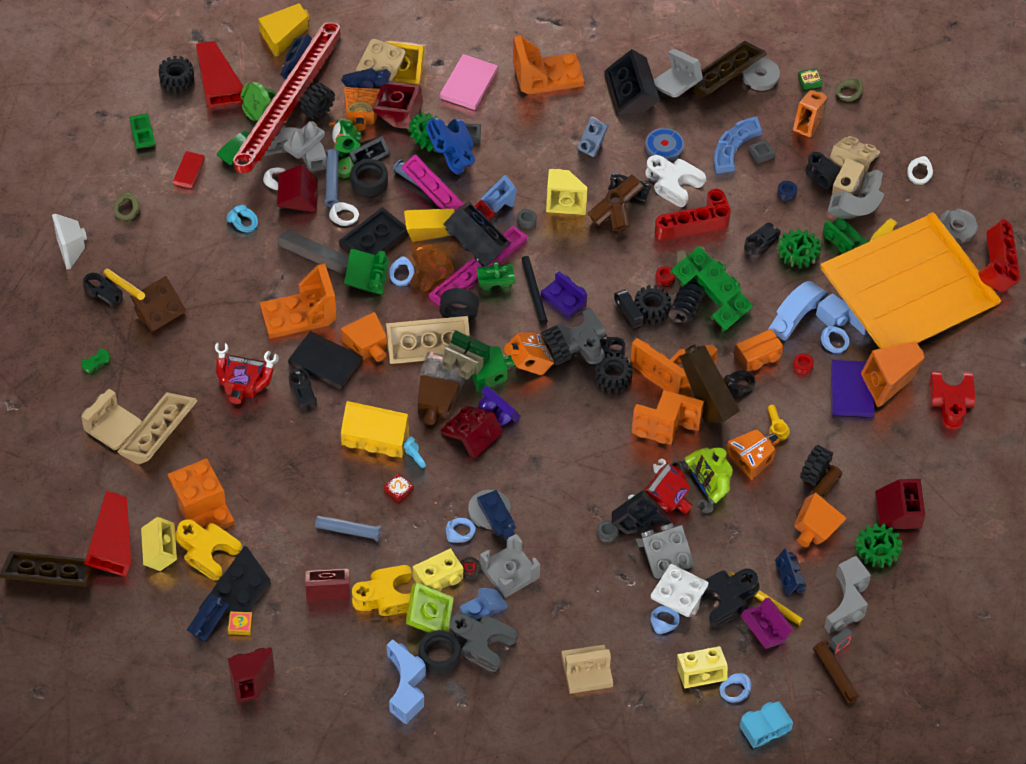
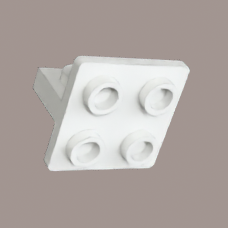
(680, 591)

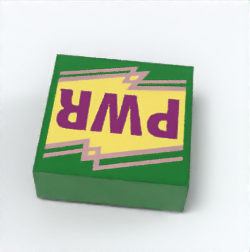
(810, 79)

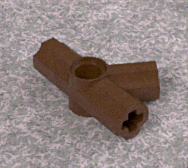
(617, 211)

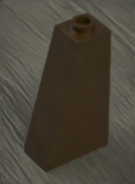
(708, 385)

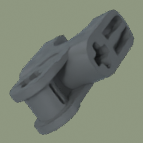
(585, 337)
(477, 636)

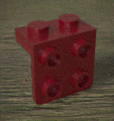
(475, 428)

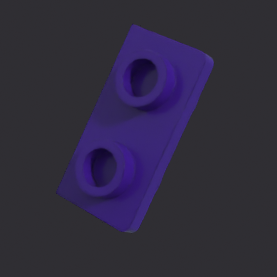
(565, 295)

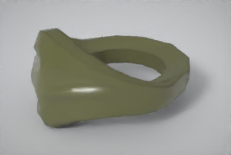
(852, 82)
(136, 206)

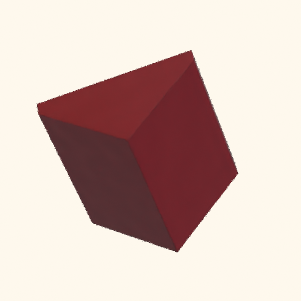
(297, 189)
(327, 585)

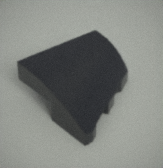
(639, 514)

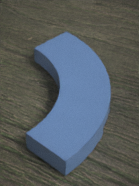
(731, 141)

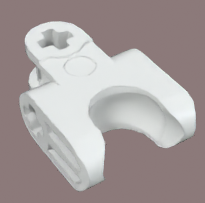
(670, 176)

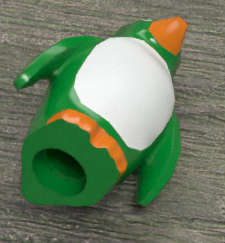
(345, 136)

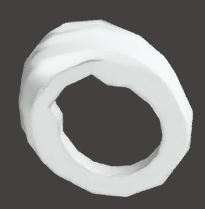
(923, 161)
(268, 177)
(337, 207)

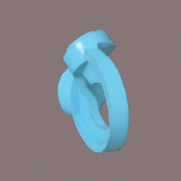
(245, 212)
(411, 449)

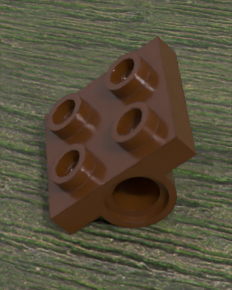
(159, 305)

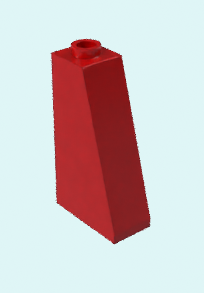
(218, 78)
(110, 539)

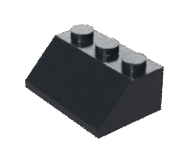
(631, 84)
(476, 233)

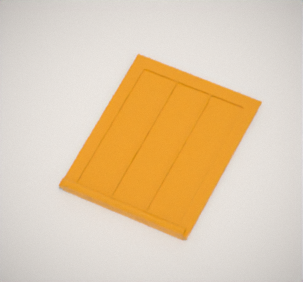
(910, 283)

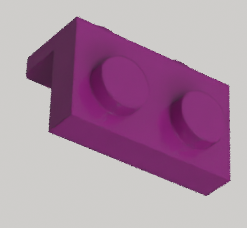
(767, 624)

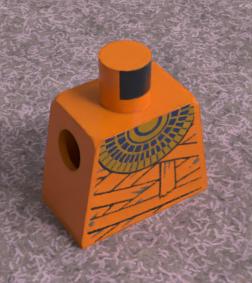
(811, 104)
(359, 106)

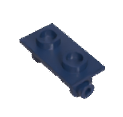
(787, 566)
(207, 617)

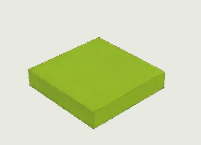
(429, 609)

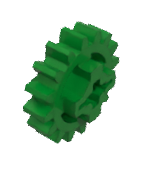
(419, 132)
(799, 248)
(878, 545)

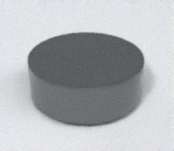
(526, 218)
(607, 531)

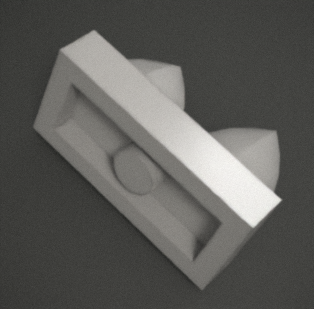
(304, 139)

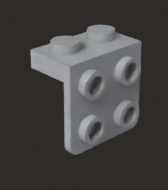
(682, 76)
(666, 548)

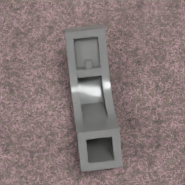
(314, 158)
(869, 198)

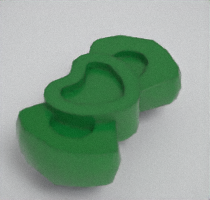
(95, 361)

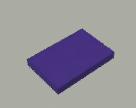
(849, 390)

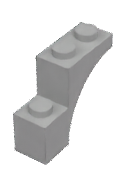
(853, 580)

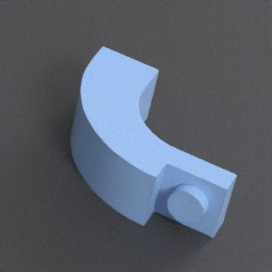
(795, 307)

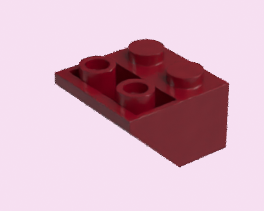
(901, 504)
(251, 673)

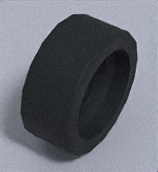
(370, 189)
(459, 296)
(444, 637)

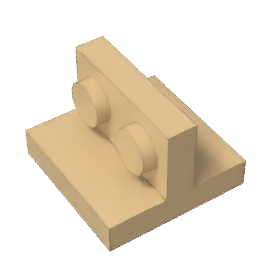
(587, 668)

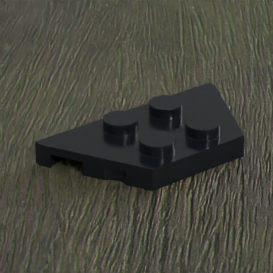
(242, 583)

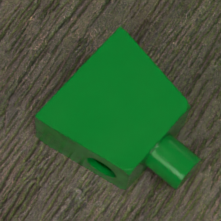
(494, 370)

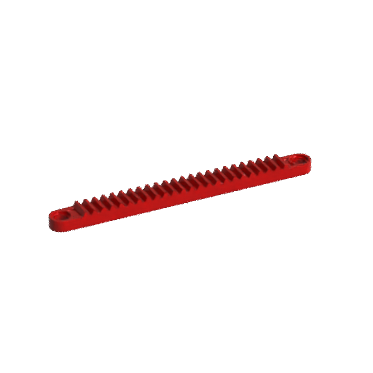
(287, 98)

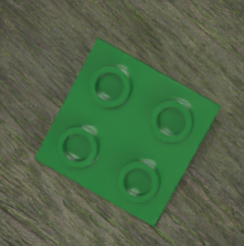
(366, 271)

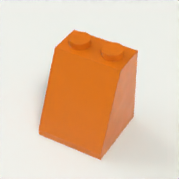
(891, 370)

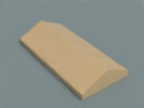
(413, 339)
(156, 427)

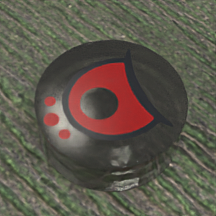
(471, 567)

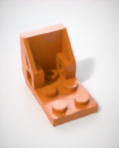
(544, 73)
(304, 311)
(661, 370)

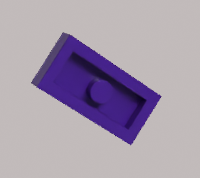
(492, 400)

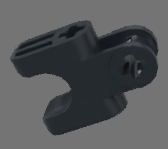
(732, 593)

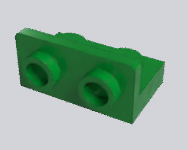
(843, 235)

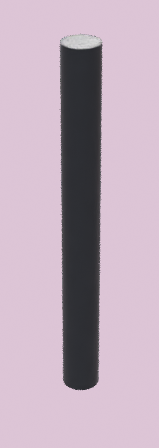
(534, 290)

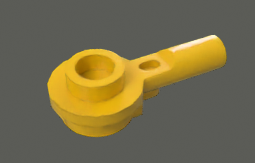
(778, 426)

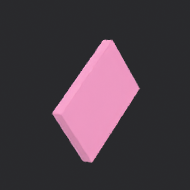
(469, 82)

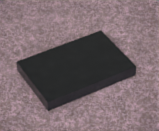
(375, 234)
(325, 360)

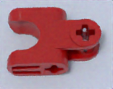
(952, 398)

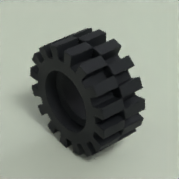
(176, 65)
(317, 101)
(655, 295)
(556, 345)
(610, 382)
(816, 465)

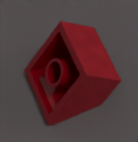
(398, 103)

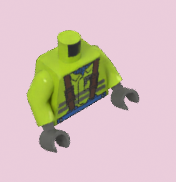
(710, 472)

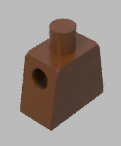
(436, 398)

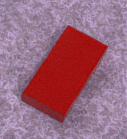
(189, 169)

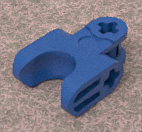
(453, 142)

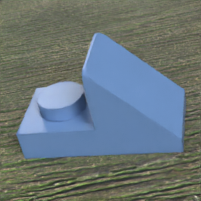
(501, 193)
(487, 603)

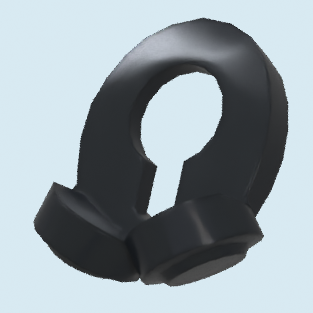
(735, 389)

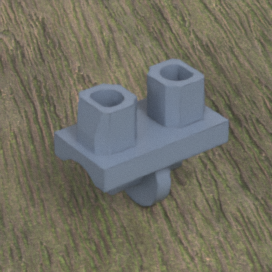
(593, 137)

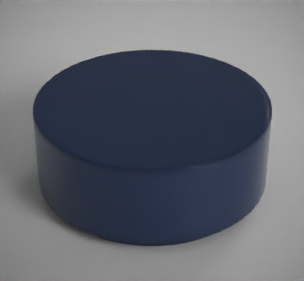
(787, 190)

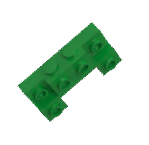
(716, 283)

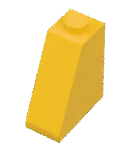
(283, 27)
(427, 223)

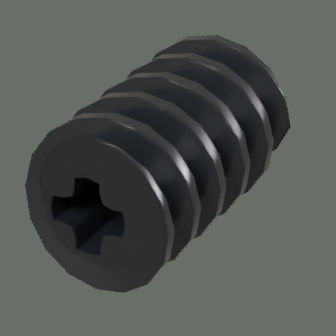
(686, 303)

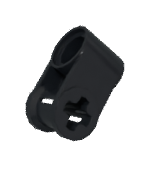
(824, 171)

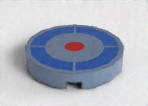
(664, 143)

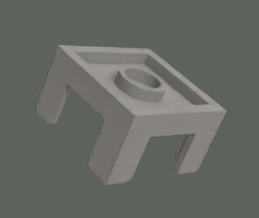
(510, 568)

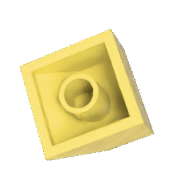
(565, 193)

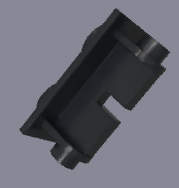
(617, 179)

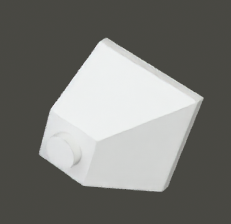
(69, 238)

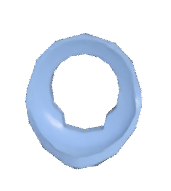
(402, 261)
(826, 341)
(453, 536)
(660, 626)
(736, 678)

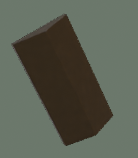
(728, 67)
(47, 569)

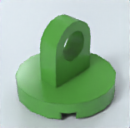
(256, 100)

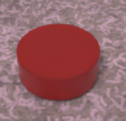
(663, 276)
(803, 363)

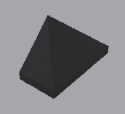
(370, 149)

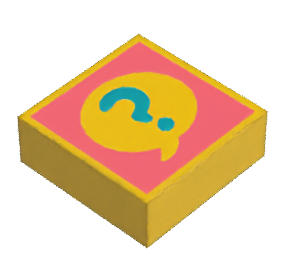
(240, 623)

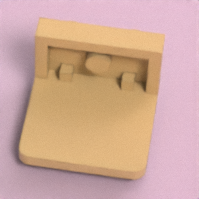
(382, 56)
(853, 150)
(109, 421)

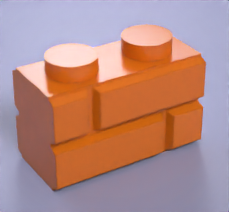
(758, 350)

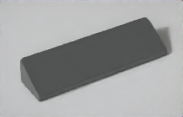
(313, 251)

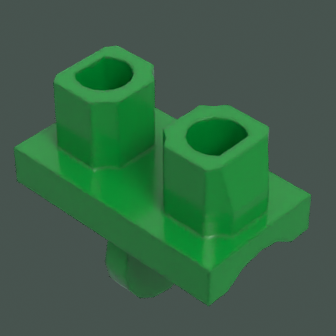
(495, 275)

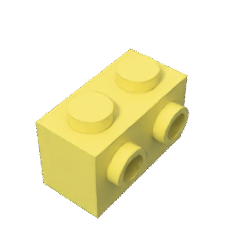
(158, 543)
(439, 571)
(702, 667)

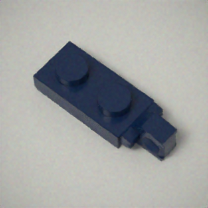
(296, 51)
(366, 78)
(497, 514)

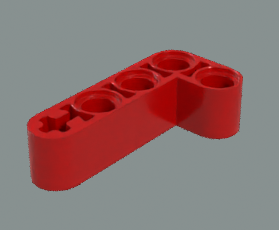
(695, 221)
(1003, 267)

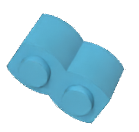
(765, 724)

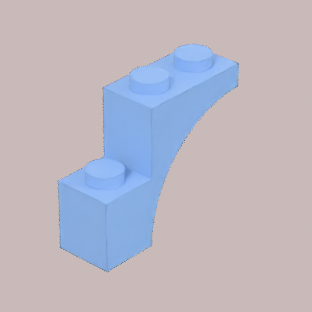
(836, 313)
(408, 698)

